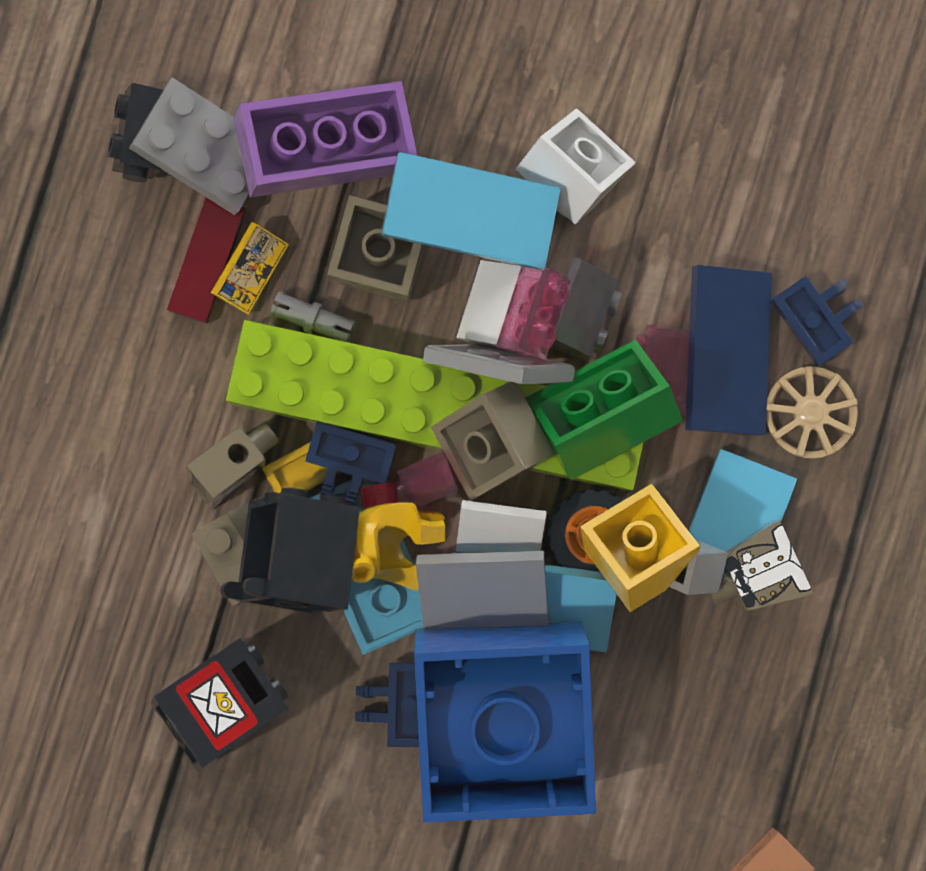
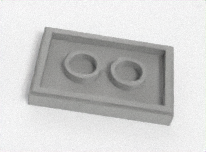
(499, 363)
(483, 589)

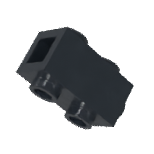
(132, 110)

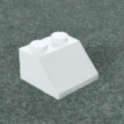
(578, 161)
(488, 303)
(499, 528)

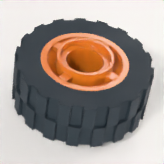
(565, 525)

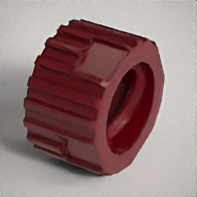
(378, 495)

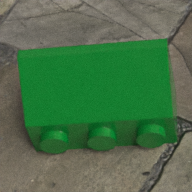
(605, 409)

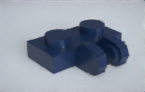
(813, 320)
(349, 454)
(402, 705)

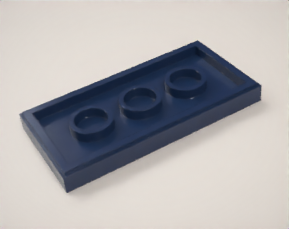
(728, 351)

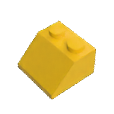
(639, 546)

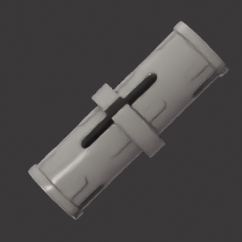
(312, 317)

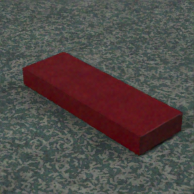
(205, 261)

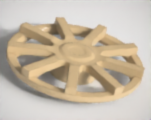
(812, 412)

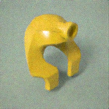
(380, 538)

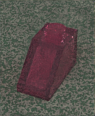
(426, 482)

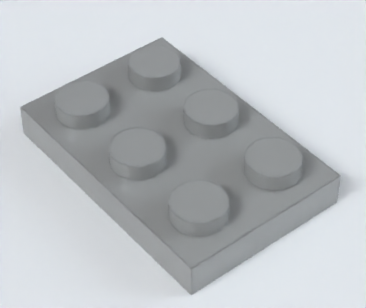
(194, 145)

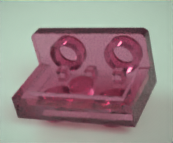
(534, 312)
(669, 354)

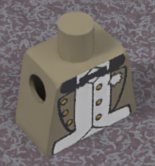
(217, 476)
(762, 571)

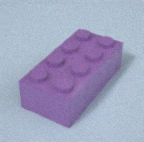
(323, 138)

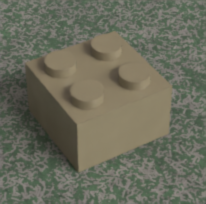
(369, 260)

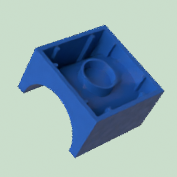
(505, 722)

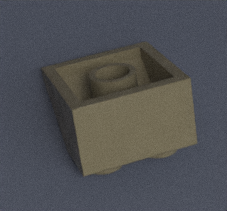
(492, 440)
(223, 545)

